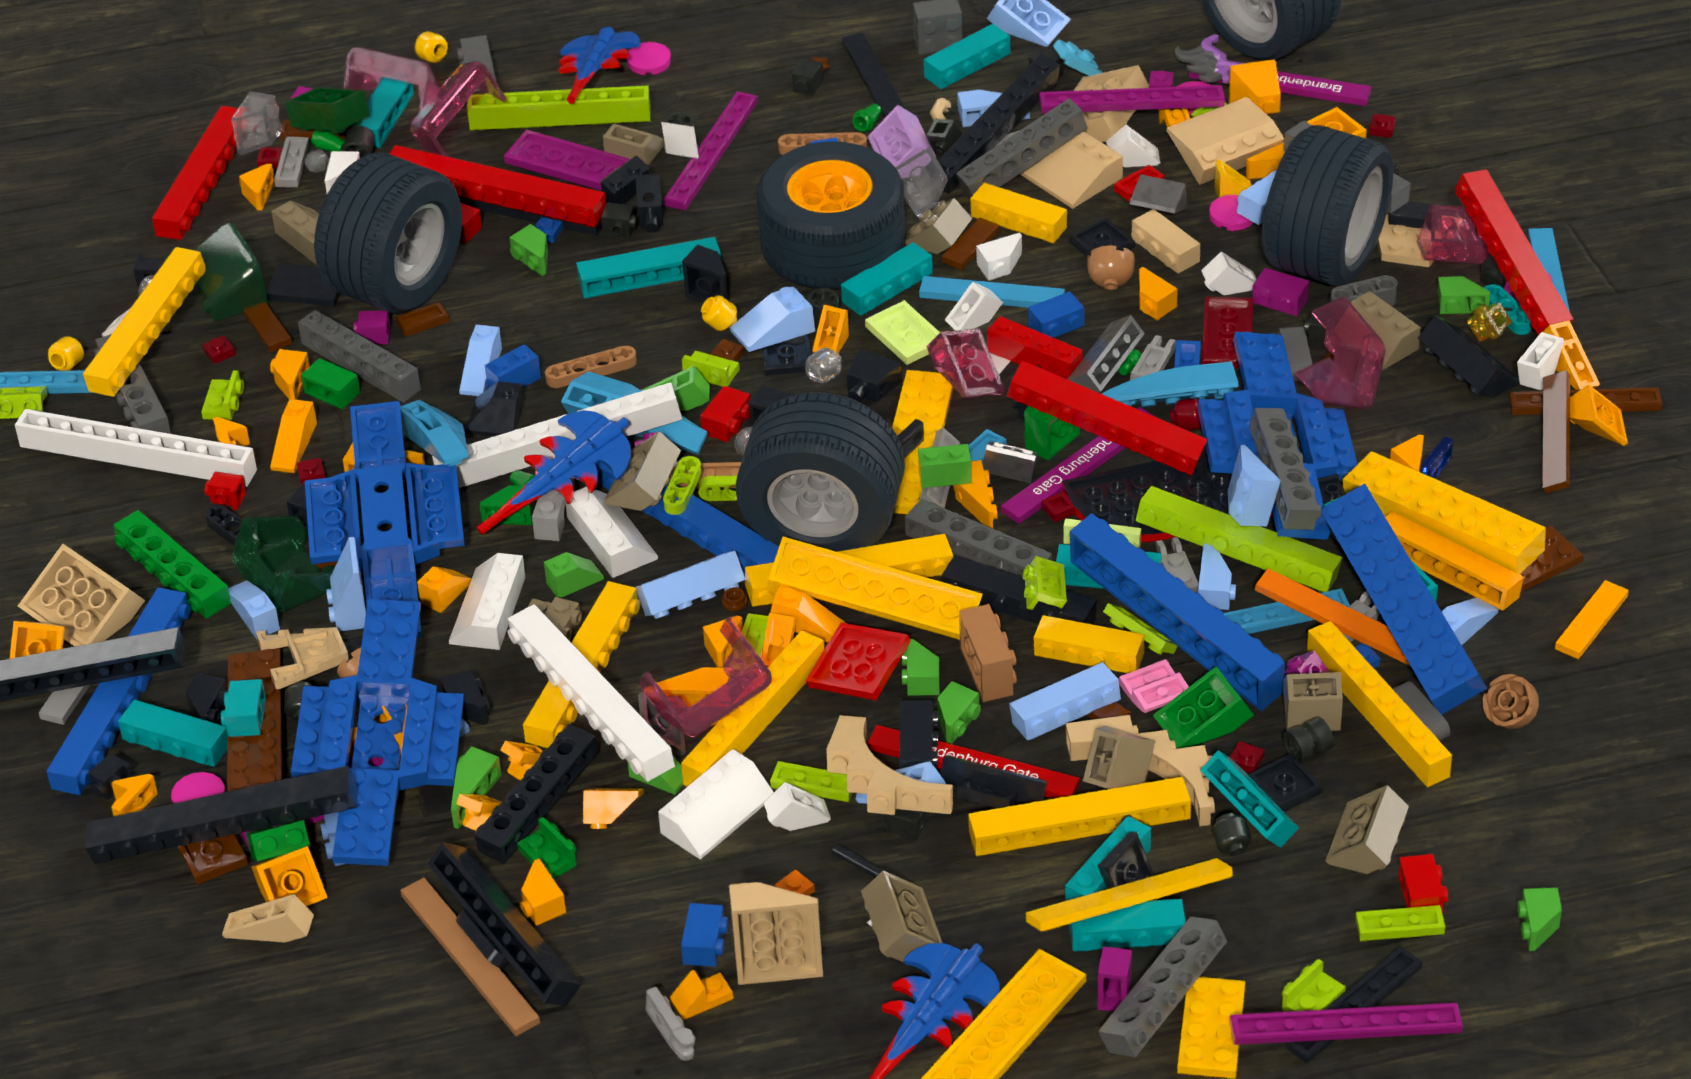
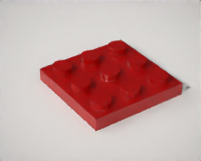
(858, 661)

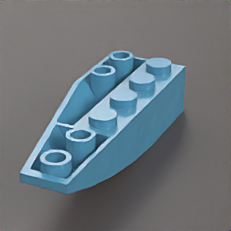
(1177, 384)
(596, 389)
(434, 432)

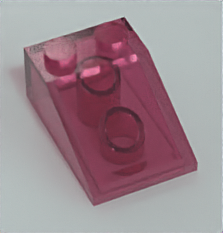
(966, 362)

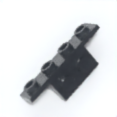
(991, 785)

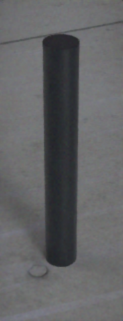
(856, 861)

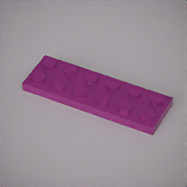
(563, 159)

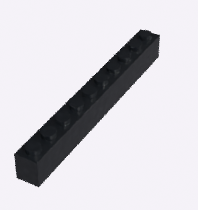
(221, 815)

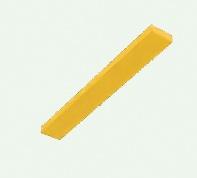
(1128, 894)

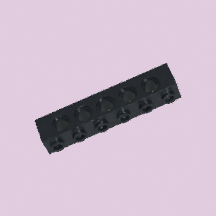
(536, 793)

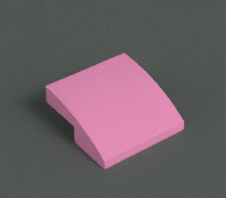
(1153, 685)

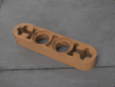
(792, 141)
(557, 374)

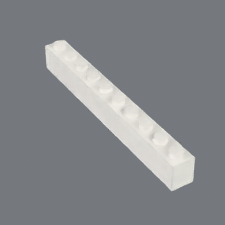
(133, 446)
(507, 451)
(590, 693)

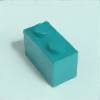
(244, 708)

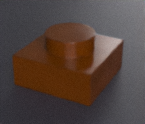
(728, 350)

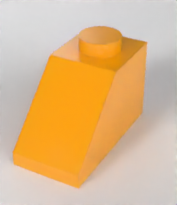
(1156, 294)
(287, 371)
(441, 587)
(541, 895)

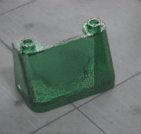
(231, 274)
(274, 560)

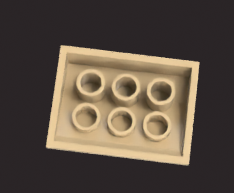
(1106, 123)
(1224, 134)
(1077, 170)
(80, 598)
(774, 934)

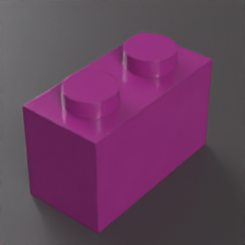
(1280, 291)
(1114, 977)

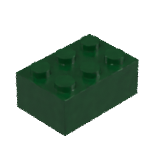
(327, 109)

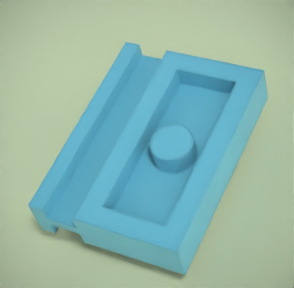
(1077, 58)

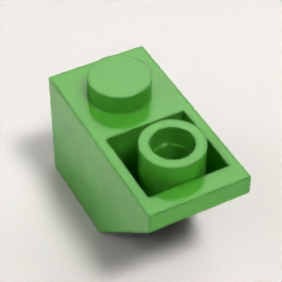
(530, 248)
(1460, 295)
(922, 670)
(957, 709)
(1540, 913)

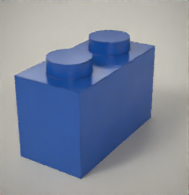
(1056, 315)
(514, 367)
(703, 934)

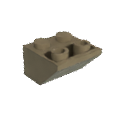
(632, 142)
(939, 227)
(1312, 697)
(1118, 758)

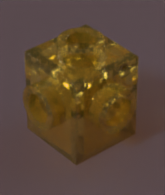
(1489, 321)

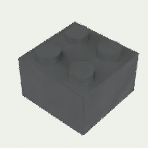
(936, 25)

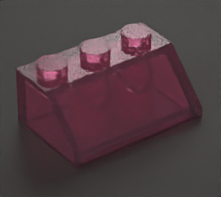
(1451, 236)

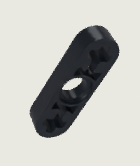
(229, 519)
(481, 940)

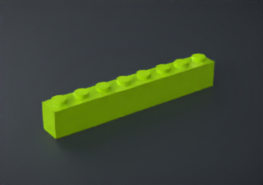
(552, 109)
(1246, 543)

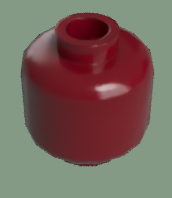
(1186, 414)

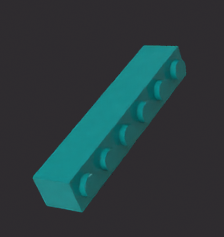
(637, 268)

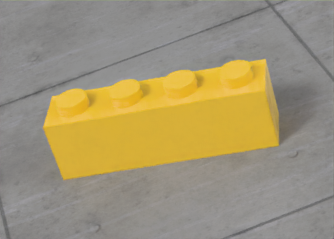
(1019, 212)
(1088, 644)

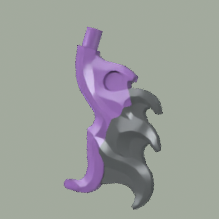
(1207, 61)

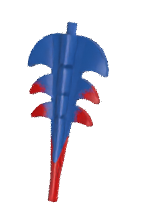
(594, 53)
(595, 442)
(952, 978)

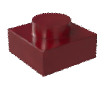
(1382, 125)
(269, 155)
(218, 349)
(310, 470)
(1058, 506)
(1247, 756)

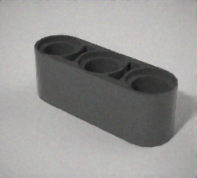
(1383, 286)
(1296, 348)
(1423, 709)

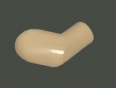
(939, 107)

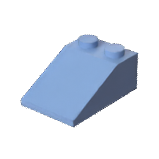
(1029, 19)
(775, 320)
(1251, 490)
(347, 591)

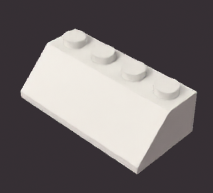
(608, 532)
(489, 602)
(714, 804)

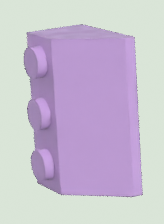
(899, 136)

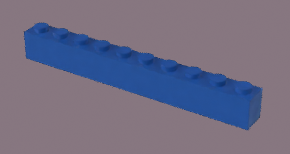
(707, 527)
(98, 722)

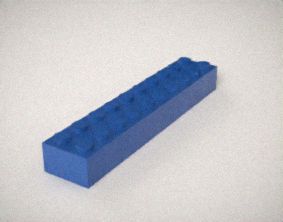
(1403, 599)
(1177, 611)

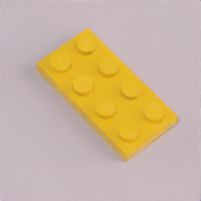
(1206, 1030)

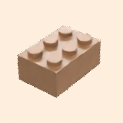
(987, 652)

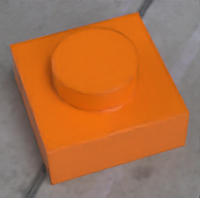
(796, 883)

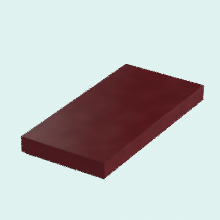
(1221, 320)

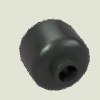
(293, 700)
(1231, 834)

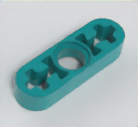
(1520, 322)

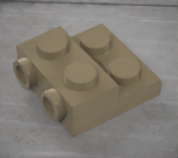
(562, 613)

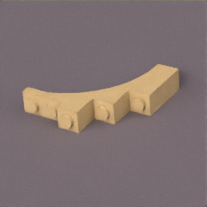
(1165, 760)
(867, 775)

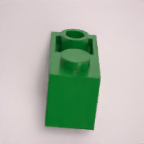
(496, 501)

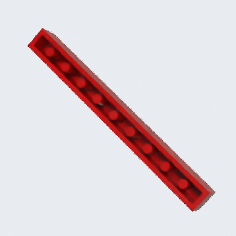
(513, 188)

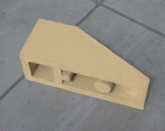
(271, 921)

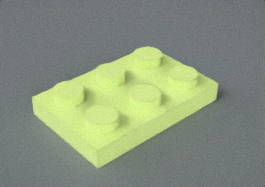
(902, 331)

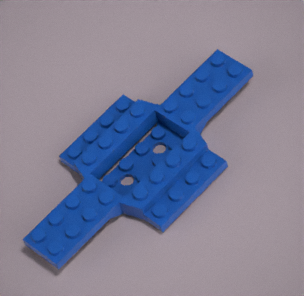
(1270, 384)
(380, 460)
(428, 739)

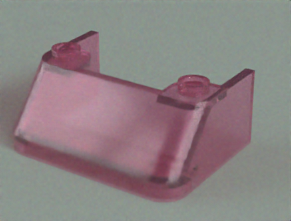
(367, 66)
(448, 102)
(1357, 361)
(747, 680)

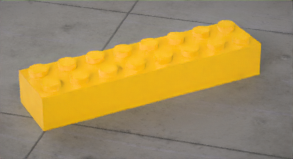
(1450, 512)

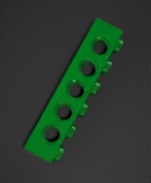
(171, 564)

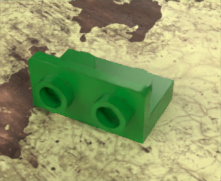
(550, 847)

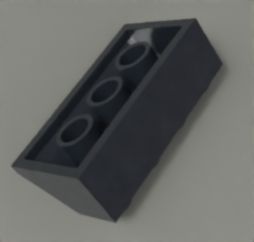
(1467, 358)

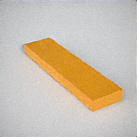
(1591, 619)

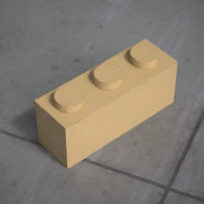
(1165, 241)

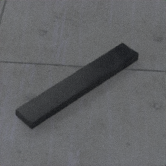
(871, 73)
(1365, 993)

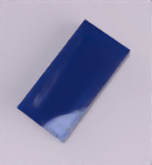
(1438, 458)

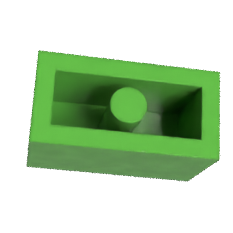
(944, 466)

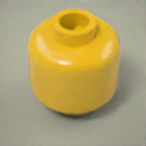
(431, 47)
(719, 313)
(65, 354)

